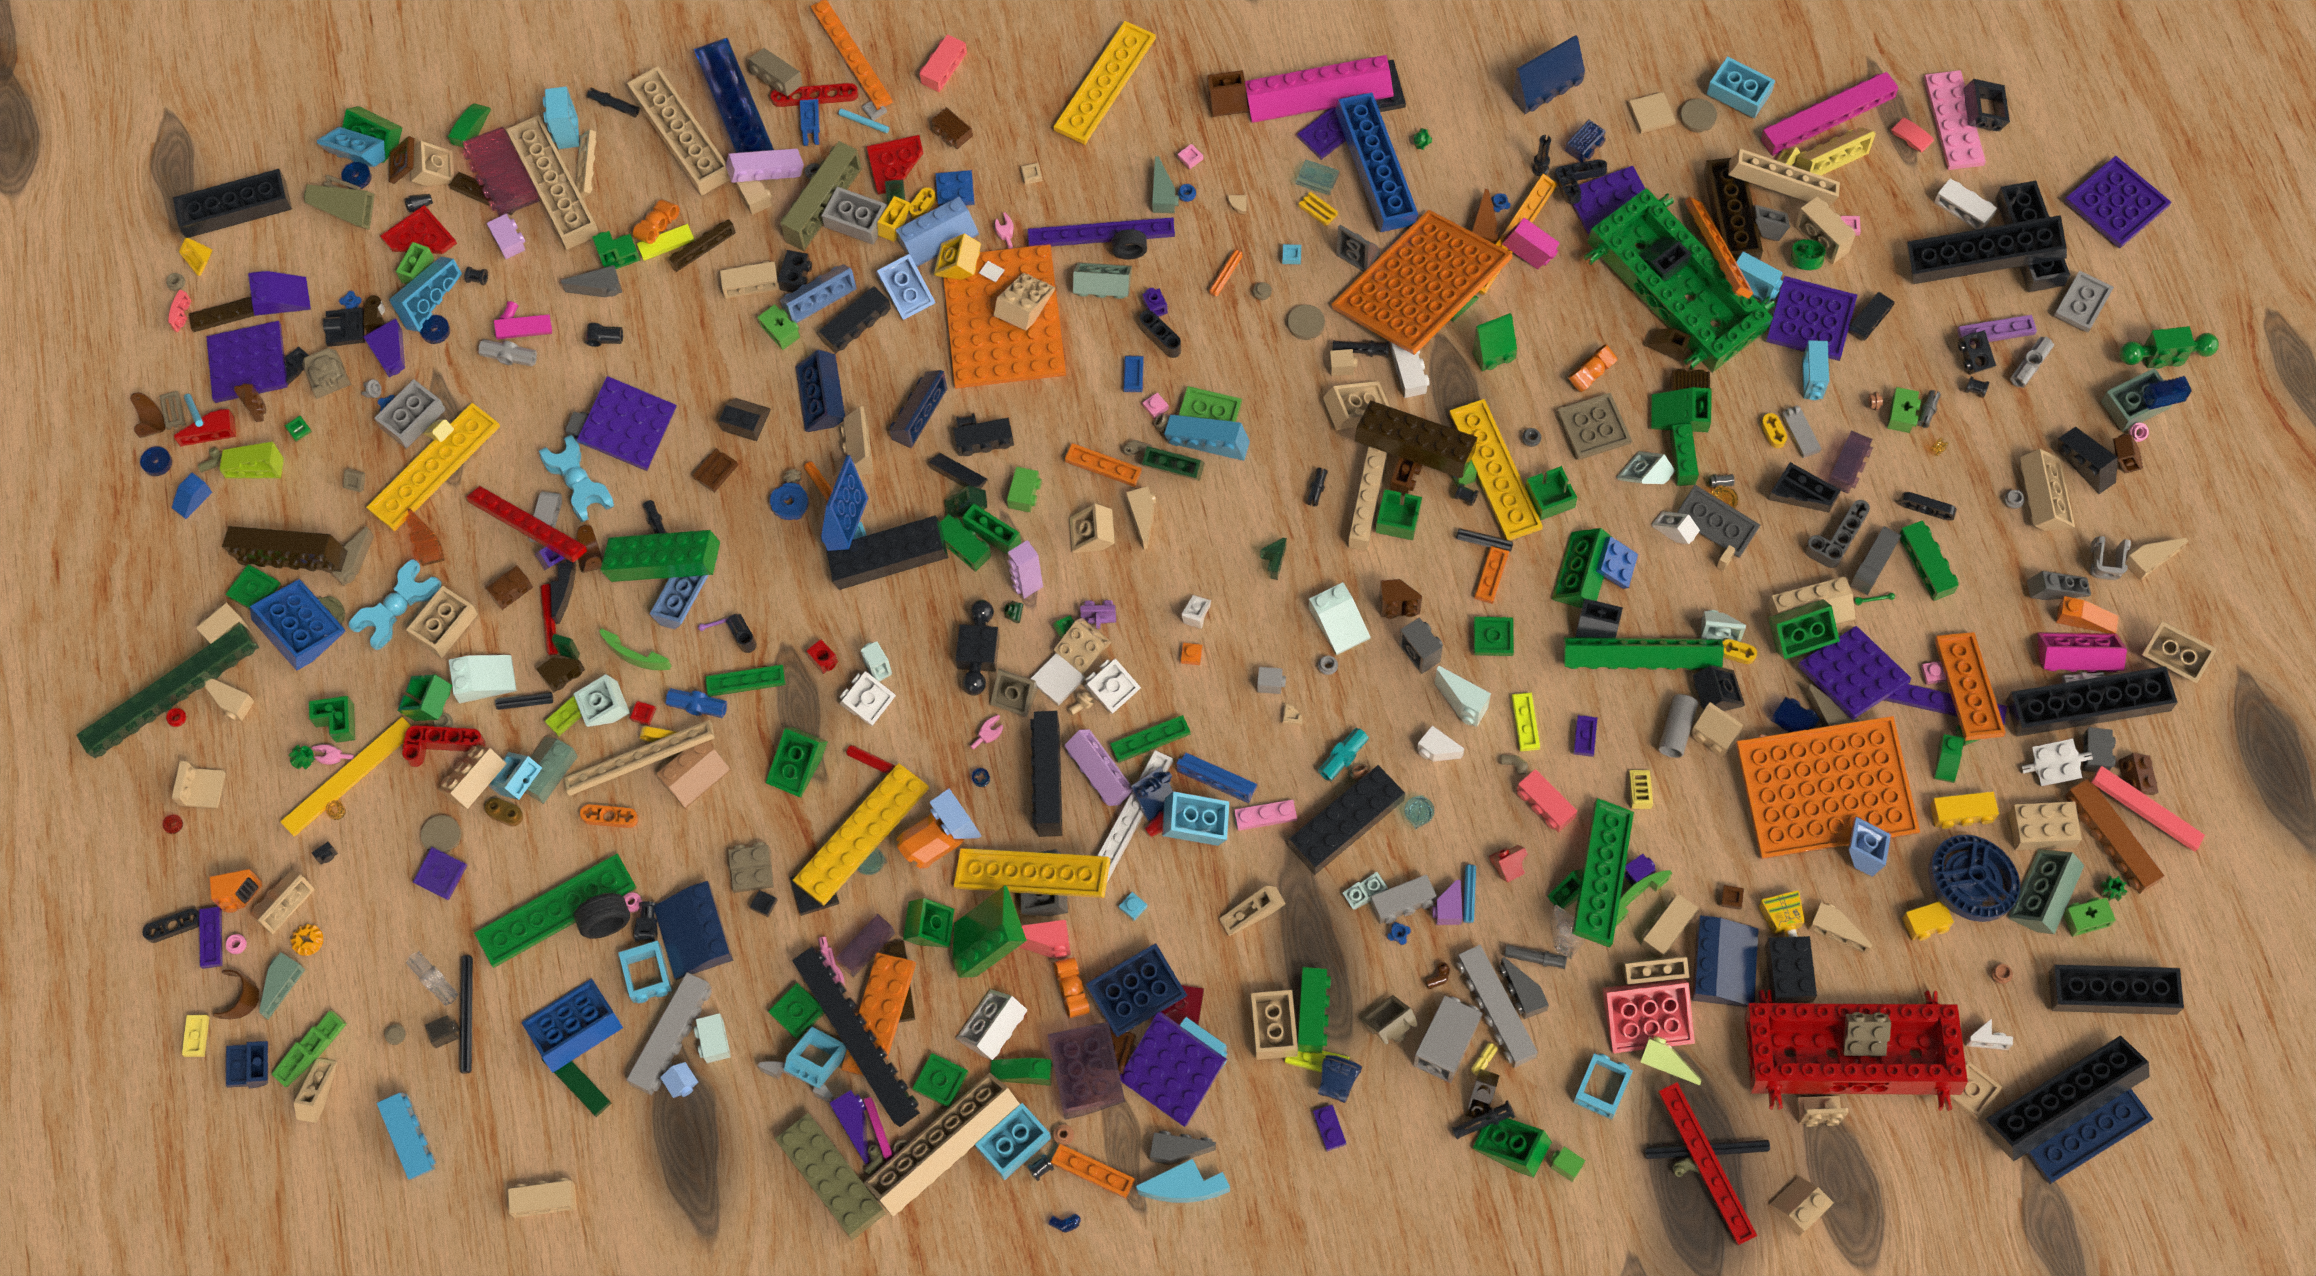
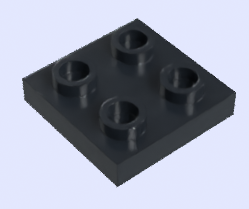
(344, 327)

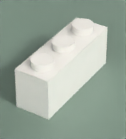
(1965, 204)
(1409, 371)

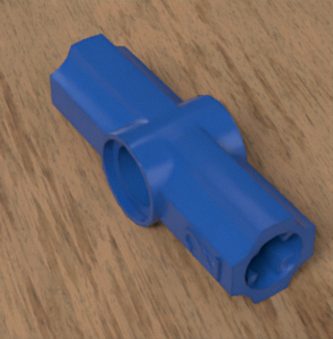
(696, 703)

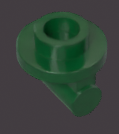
(1013, 611)

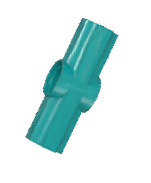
(1343, 754)

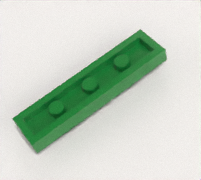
(745, 680)
(1150, 739)

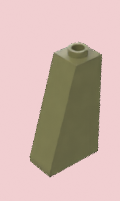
(344, 203)

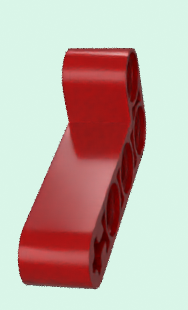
(466, 740)

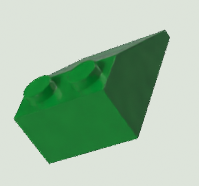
(1495, 342)
(796, 761)
(1514, 1145)

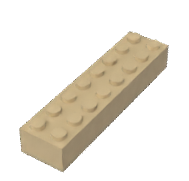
(679, 130)
(553, 182)
(941, 1144)

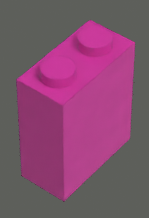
(1531, 243)

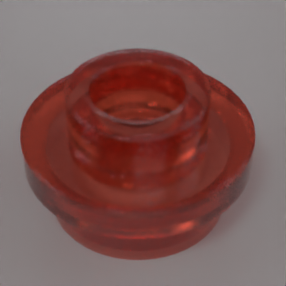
(169, 820)

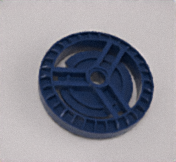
(1974, 878)

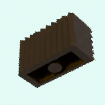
(1687, 379)

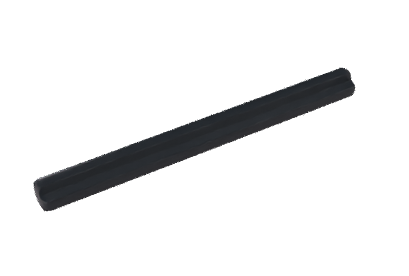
(466, 992)
(1719, 1149)

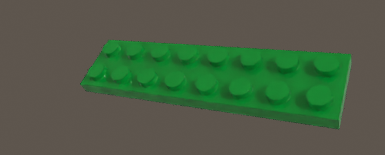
(1603, 873)
(551, 911)

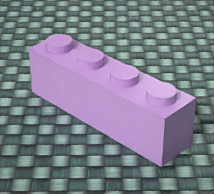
(764, 165)
(1025, 569)
(1098, 767)

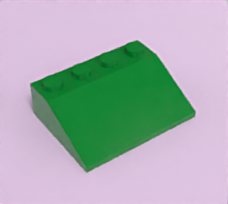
(986, 934)

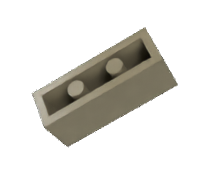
(775, 72)

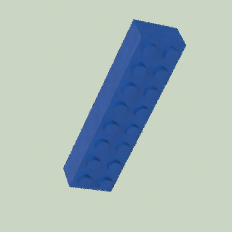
(1376, 162)

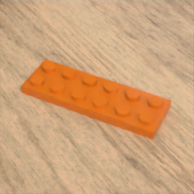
(1970, 686)
(883, 1002)

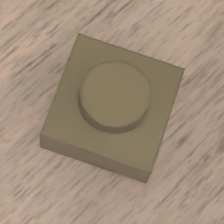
(354, 480)

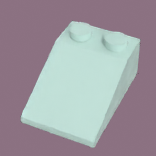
(1339, 618)
(481, 676)
(1464, 697)

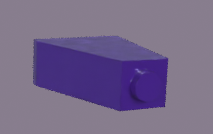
(388, 347)

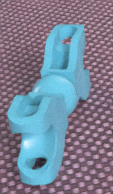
(576, 478)
(395, 604)

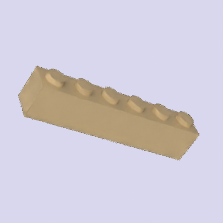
(1782, 177)
(1367, 499)

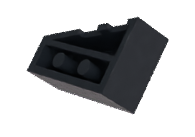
(2089, 459)
(1804, 490)

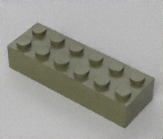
(806, 213)
(830, 1176)

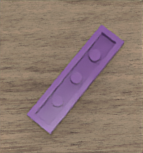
(2001, 329)

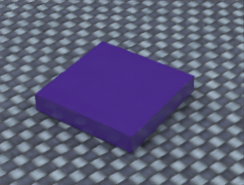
(440, 873)

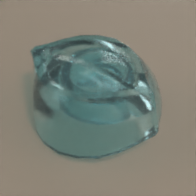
(1419, 811)
(873, 863)

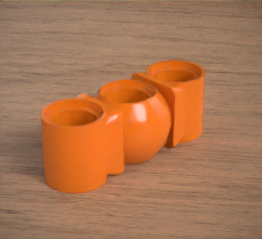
(656, 221)
(1592, 368)
(1071, 987)

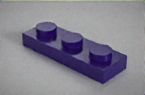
(210, 937)

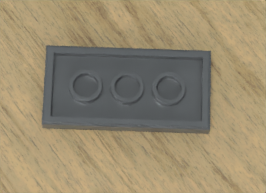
(1719, 520)

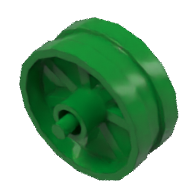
(1807, 254)

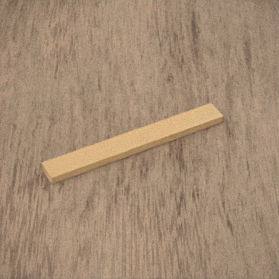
(639, 757)

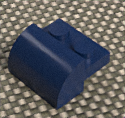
(247, 1065)

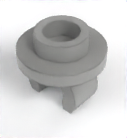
(373, 389)

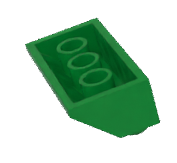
(1578, 570)

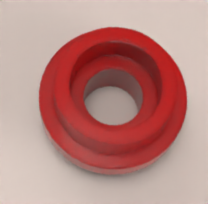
(174, 713)

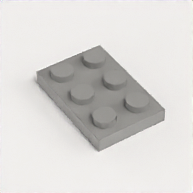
(2083, 301)

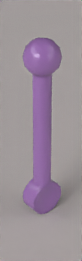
(702, 627)

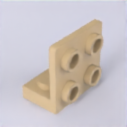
(1081, 645)
(198, 786)
(1820, 1110)

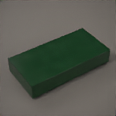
(565, 646)

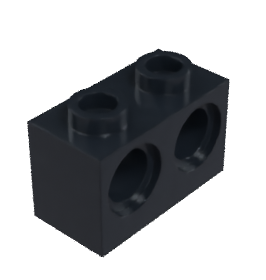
(790, 271)
(1981, 351)

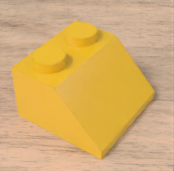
(957, 257)

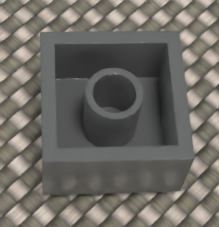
(1420, 645)

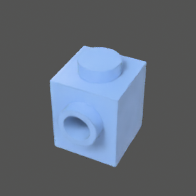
(679, 1080)

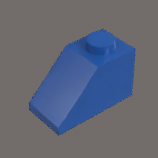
(190, 495)

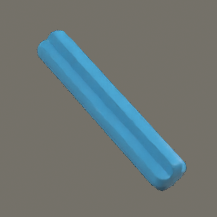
(1469, 894)

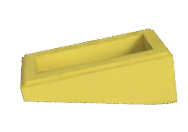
(439, 430)
(1641, 803)

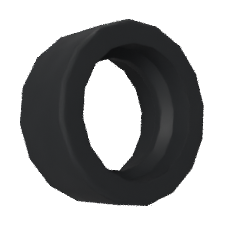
(1129, 236)

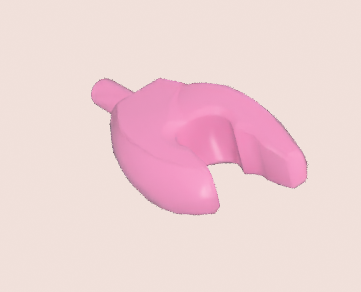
(1005, 231)
(986, 734)
(332, 756)

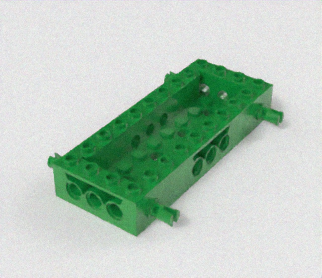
(1647, 221)

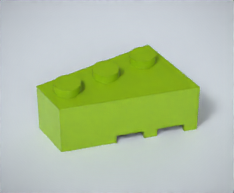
(252, 461)

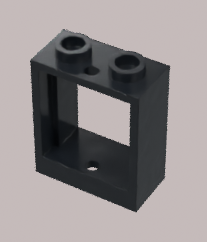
(1992, 91)

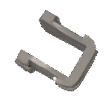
(2106, 572)

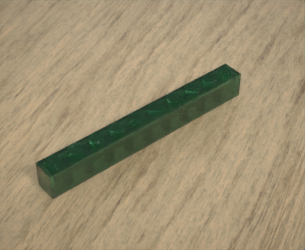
(167, 691)

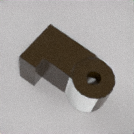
(373, 313)

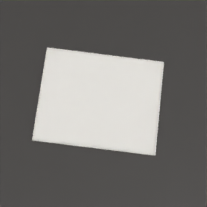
(991, 271)

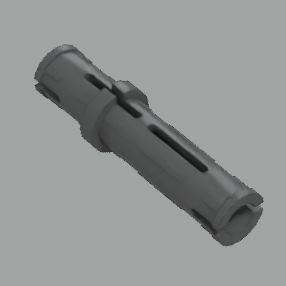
(1529, 955)

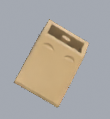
(1023, 301)

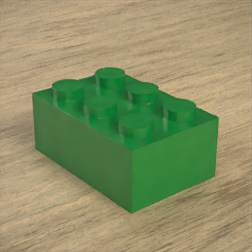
(1804, 629)

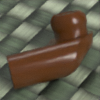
(1441, 976)

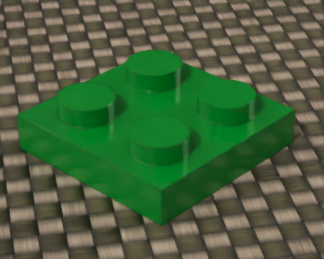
(252, 587)
(1493, 636)
(796, 1011)
(940, 1080)

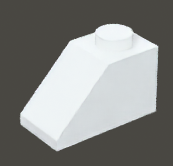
(1676, 527)
(1439, 746)

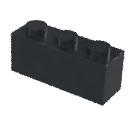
(983, 437)

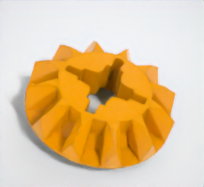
(307, 948)

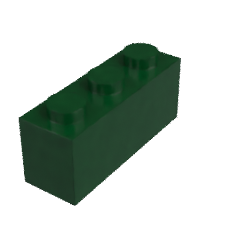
(1173, 463)

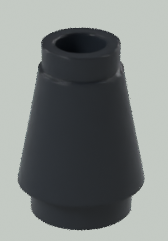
(415, 202)

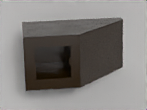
(1669, 342)
(559, 672)
(1482, 1093)

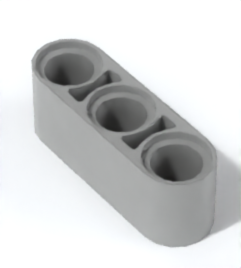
(548, 508)

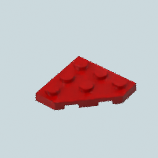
(894, 159)
(419, 228)

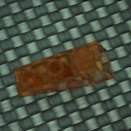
(427, 545)

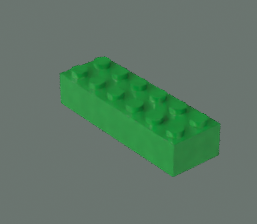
(660, 556)

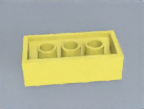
(1836, 152)

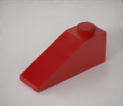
(215, 426)

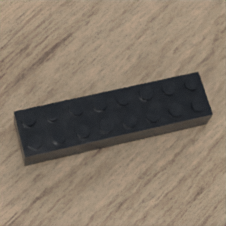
(1987, 249)
(2091, 701)
(2067, 1098)

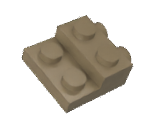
(751, 867)
(1866, 1034)

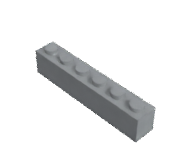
(1497, 1006)
(669, 1033)

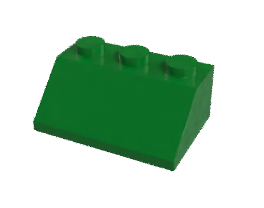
(373, 125)

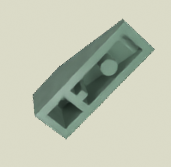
(1163, 190)
(279, 981)

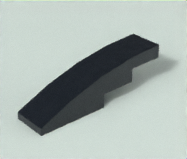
(562, 589)

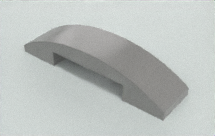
(776, 1069)

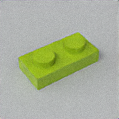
(564, 717)

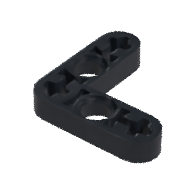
(1590, 169)

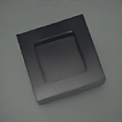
(325, 853)
(763, 903)

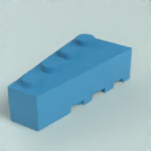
(424, 292)
(1208, 435)
(406, 1135)

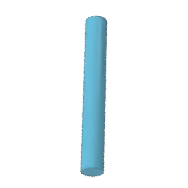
(865, 121)
(193, 410)

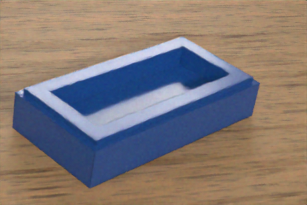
(1133, 374)

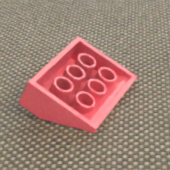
(1648, 1010)

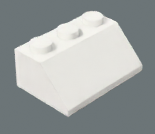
(992, 1024)

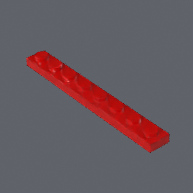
(526, 524)
(1707, 1163)

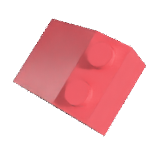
(1047, 939)

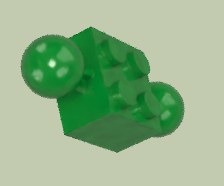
(2168, 348)

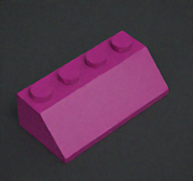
(2081, 652)

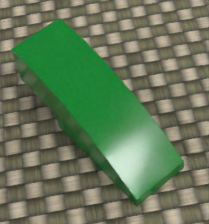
(469, 124)

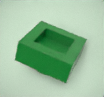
(1063, 625)

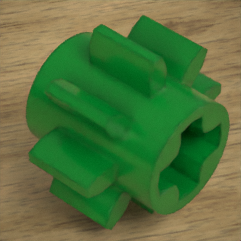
(301, 757)
(2109, 890)

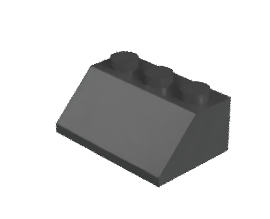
(1044, 904)

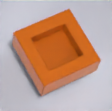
(1191, 653)

